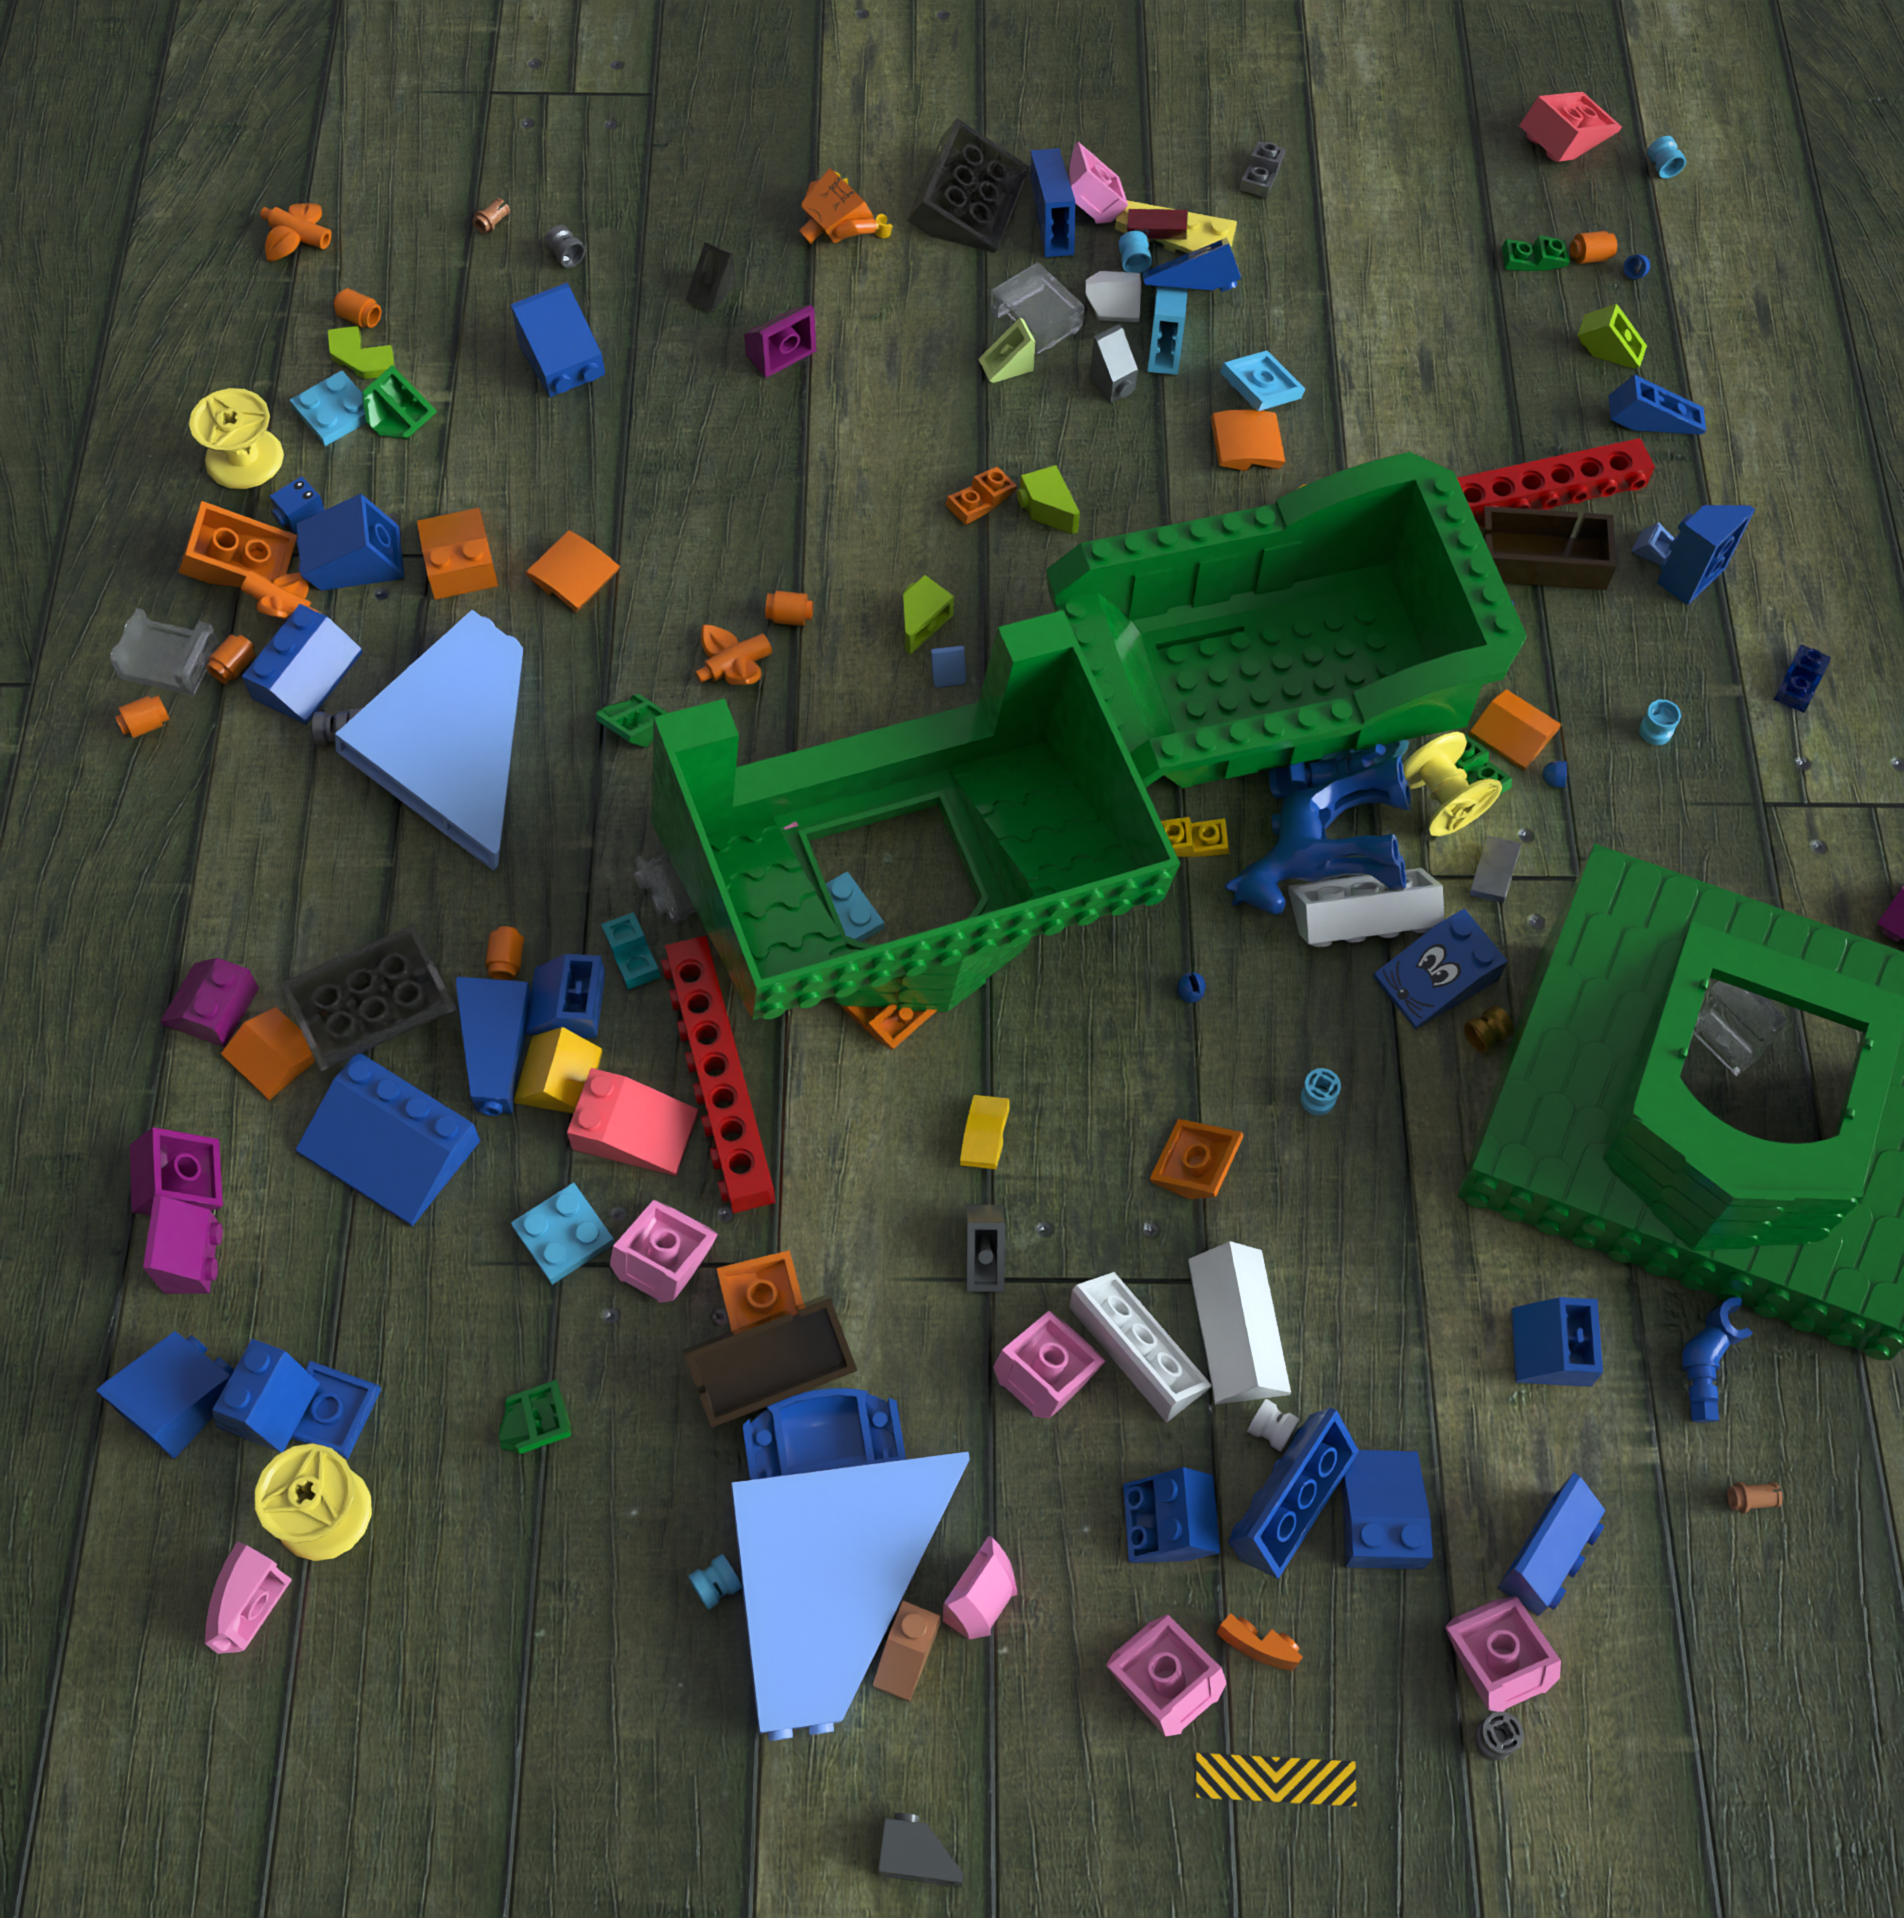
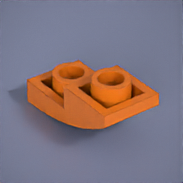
(982, 496)
(1273, 1650)

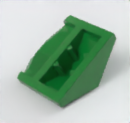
(395, 406)
(631, 719)
(534, 1419)

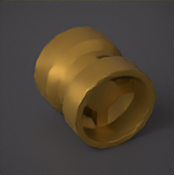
(1488, 1029)

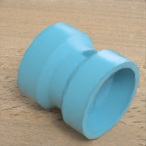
(1666, 157)
(1135, 252)
(1659, 722)
(1317, 1099)
(715, 1581)

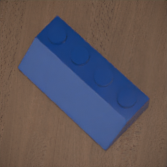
(1294, 1493)

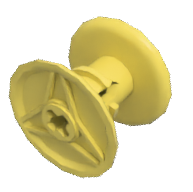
(234, 431)
(1459, 801)
(313, 1502)

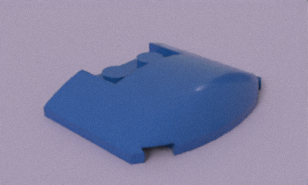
(823, 1433)

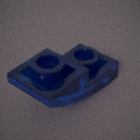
(1802, 678)

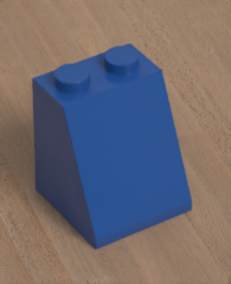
(557, 340)
(349, 546)
(169, 1391)
(265, 1397)

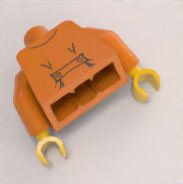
(838, 211)

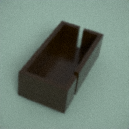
(1539, 548)
(769, 1360)

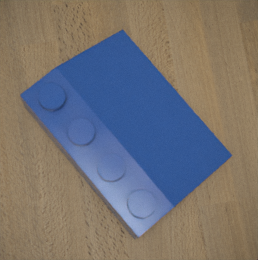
(387, 1139)

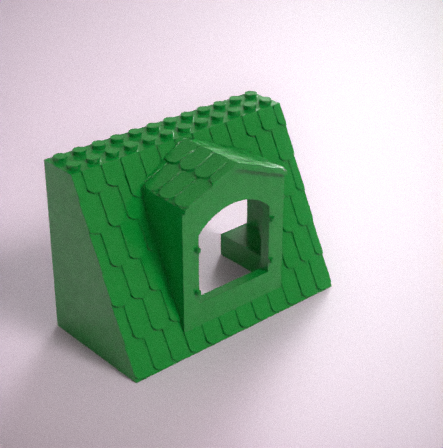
(1024, 783)
(1621, 1158)

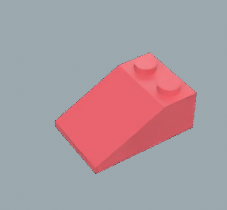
(1567, 125)
(631, 1123)

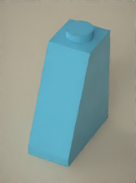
(1167, 330)

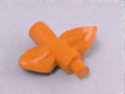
(292, 228)
(277, 597)
(730, 657)

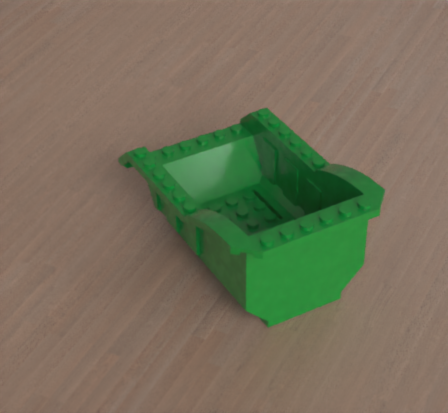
(1293, 623)

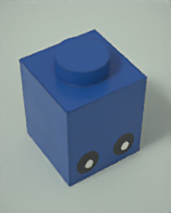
(295, 503)

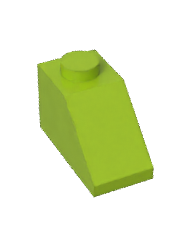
(1612, 337)
(1048, 499)
(924, 611)

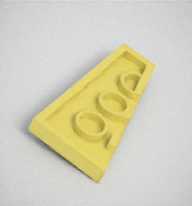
(1200, 229)

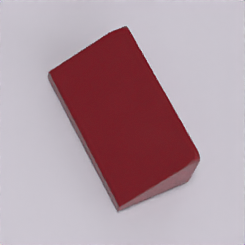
(1159, 223)

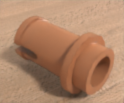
(486, 219)
(1747, 1497)

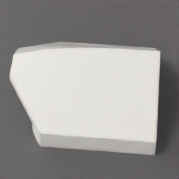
(1115, 295)

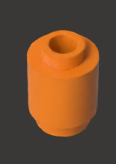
(1593, 247)
(357, 308)
(788, 608)
(231, 658)
(142, 716)
(504, 953)

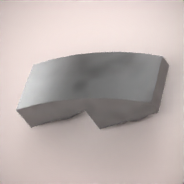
(1262, 169)
(1495, 869)

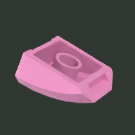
(1095, 186)
(661, 1251)
(1047, 1365)
(981, 1592)
(242, 1599)
(1504, 1653)
(1167, 1675)

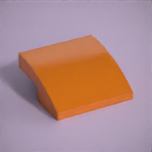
(1247, 439)
(573, 570)
(888, 1025)

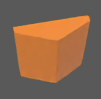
(1514, 729)
(269, 1052)
(1196, 1159)
(759, 1288)

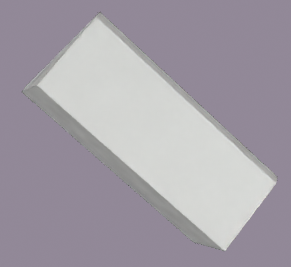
(1238, 1324)
(1138, 1344)

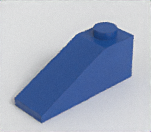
(1654, 409)

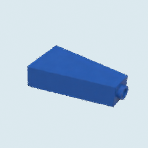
(1053, 202)
(493, 1038)

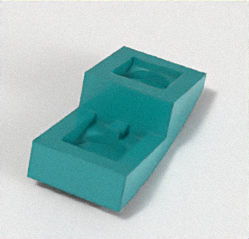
(630, 950)

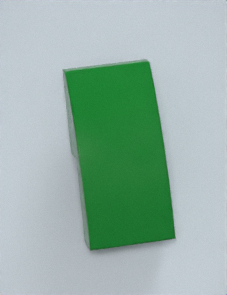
(1541, 255)
(1478, 767)

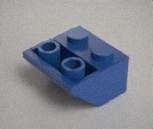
(567, 995)
(1557, 1342)
(1171, 1517)

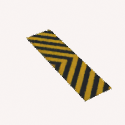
(1275, 1779)

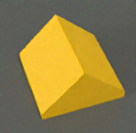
(556, 1070)

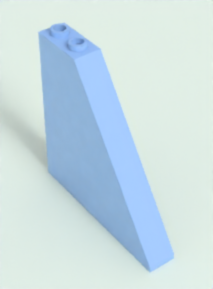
(447, 734)
(825, 1576)

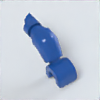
(1297, 777)
(1702, 1359)

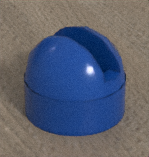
(1632, 264)
(1555, 774)
(1185, 990)

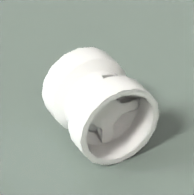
(1273, 1425)

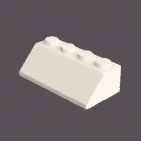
(1365, 907)

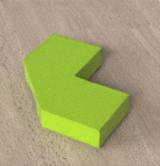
(347, 350)

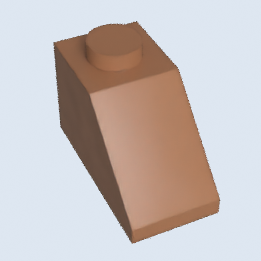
(906, 1651)

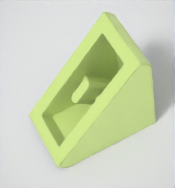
(1010, 354)

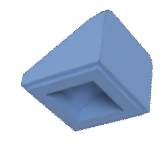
(1653, 543)
(948, 666)

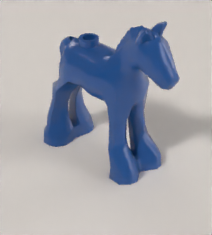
(1302, 842)

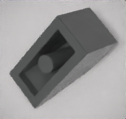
(1113, 364)
(985, 1248)
(915, 1853)

